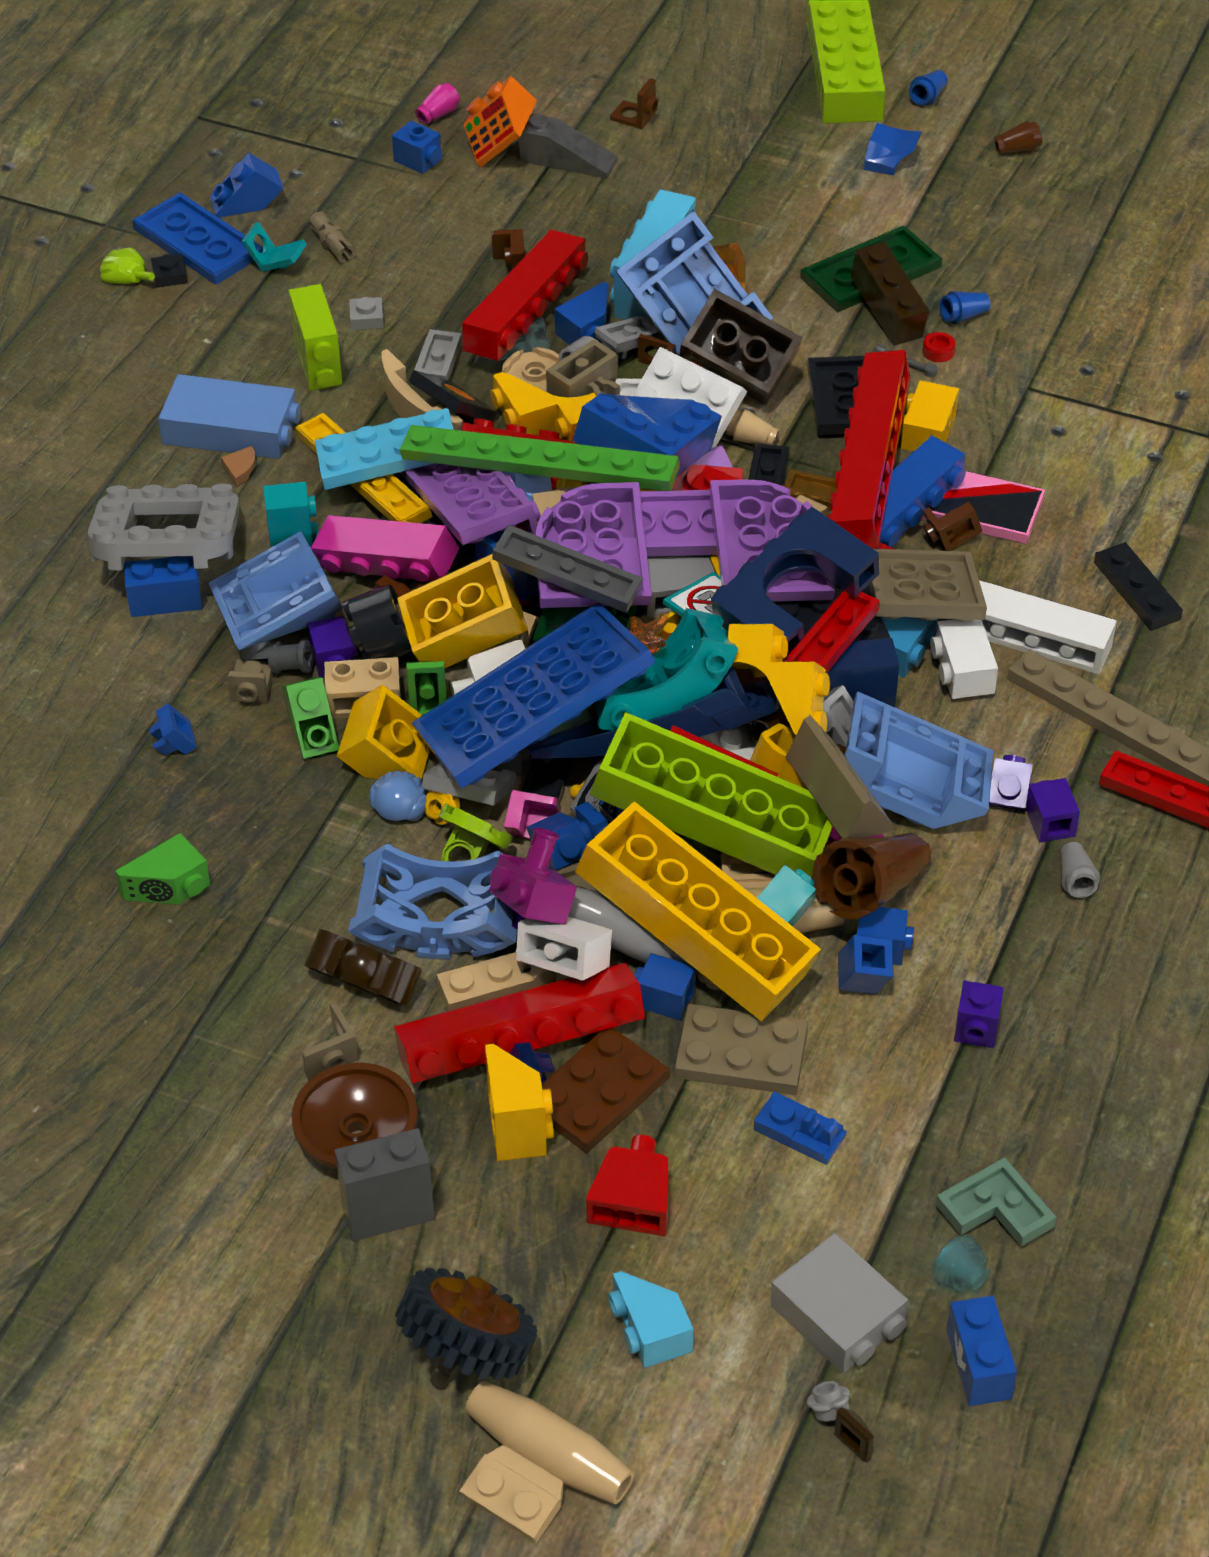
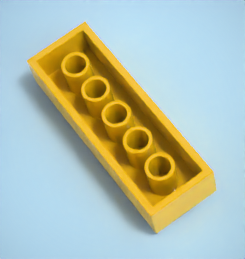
(697, 910)

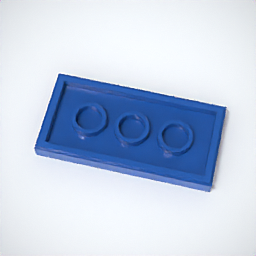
(203, 238)

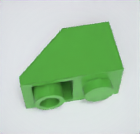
(310, 717)

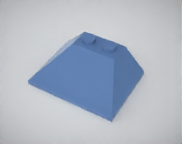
(678, 276)
(275, 593)
(917, 765)

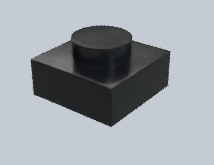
(169, 270)

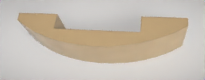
(402, 396)

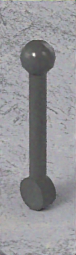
(930, 369)

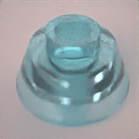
(961, 1265)

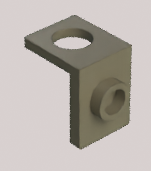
(333, 1051)

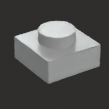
(366, 313)

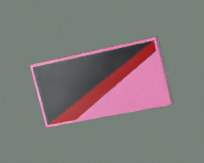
(1001, 506)

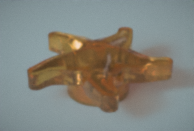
(648, 632)

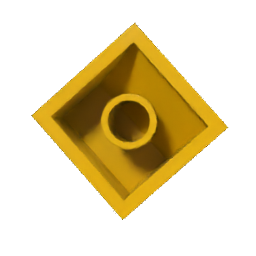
(382, 736)
(517, 1106)

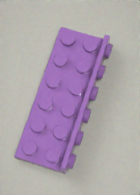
(473, 500)

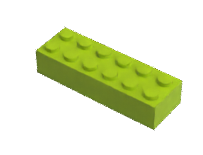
(845, 61)
(712, 797)

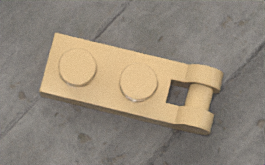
(489, 981)

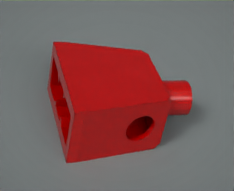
(631, 1189)

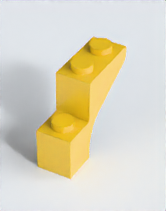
(534, 408)
(796, 684)

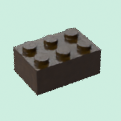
(741, 345)

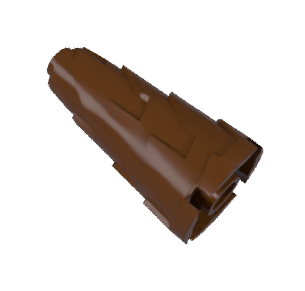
(867, 872)

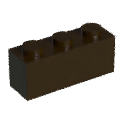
(889, 293)

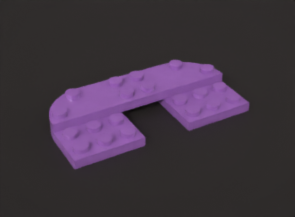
(628, 525)

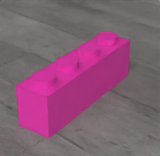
(385, 548)

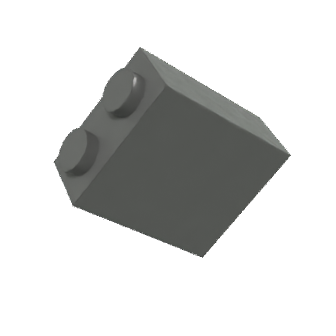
(385, 1184)

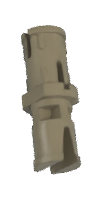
(332, 237)

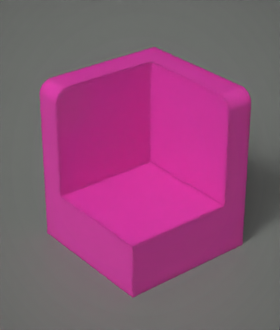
(526, 810)

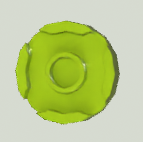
(471, 833)

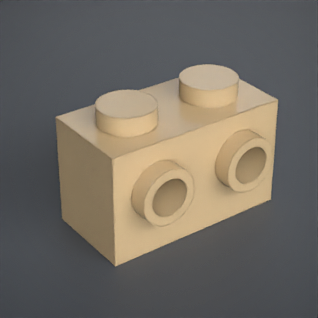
(352, 679)

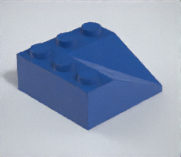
(649, 426)

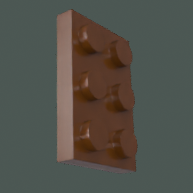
(602, 1087)

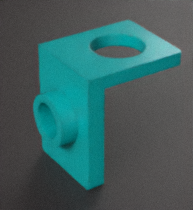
(272, 256)

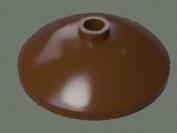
(347, 1101)

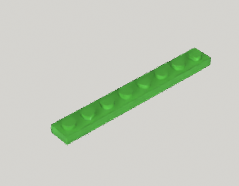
(539, 457)

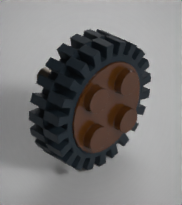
(465, 1325)

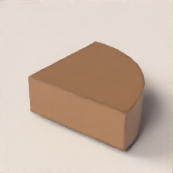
(239, 464)

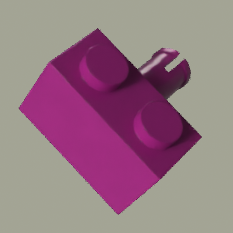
(530, 883)

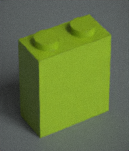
(315, 337)

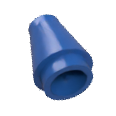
(927, 87)
(963, 305)

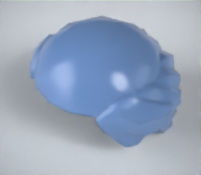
(398, 796)

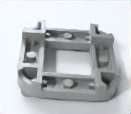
(116, 536)

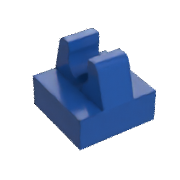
(172, 731)

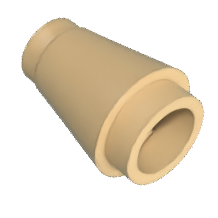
(751, 429)

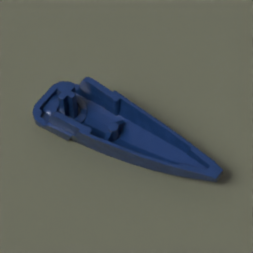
(722, 709)

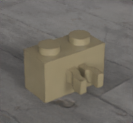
(585, 372)

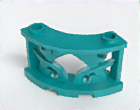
(684, 671)

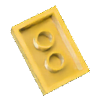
(462, 613)

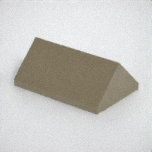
(836, 784)

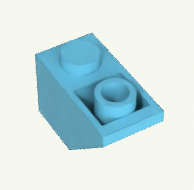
(653, 1319)

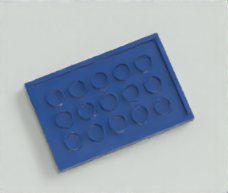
(532, 694)

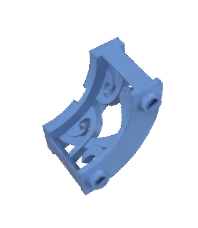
(413, 878)

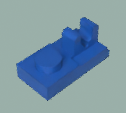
(800, 1128)

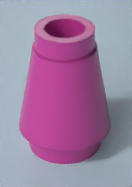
(438, 103)

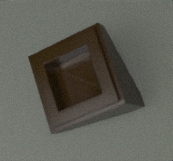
(854, 1433)

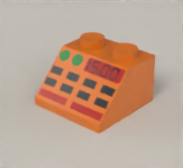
(498, 119)

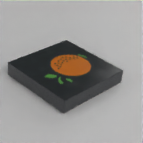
(452, 396)

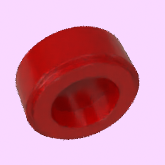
(938, 347)

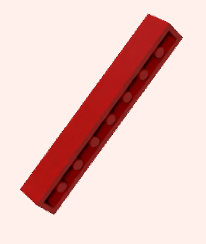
(871, 445)

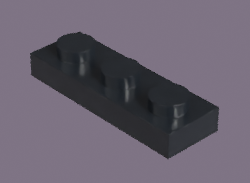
(1138, 586)

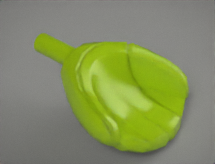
(124, 267)

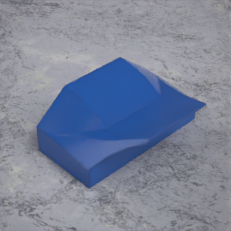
(888, 147)

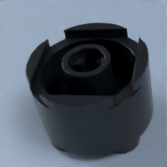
(378, 624)

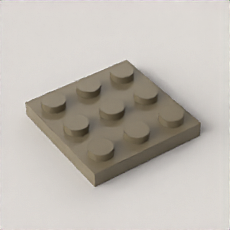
(928, 585)

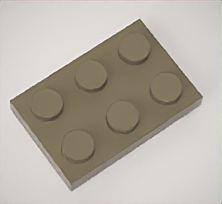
(741, 1050)

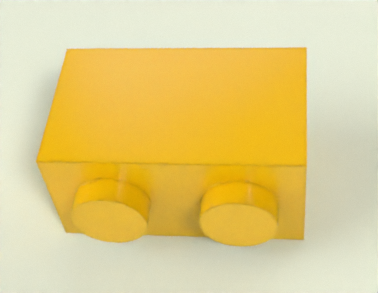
(929, 413)

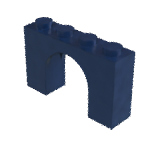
(810, 545)

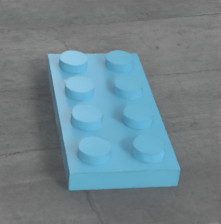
(372, 450)

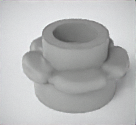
(827, 1399)

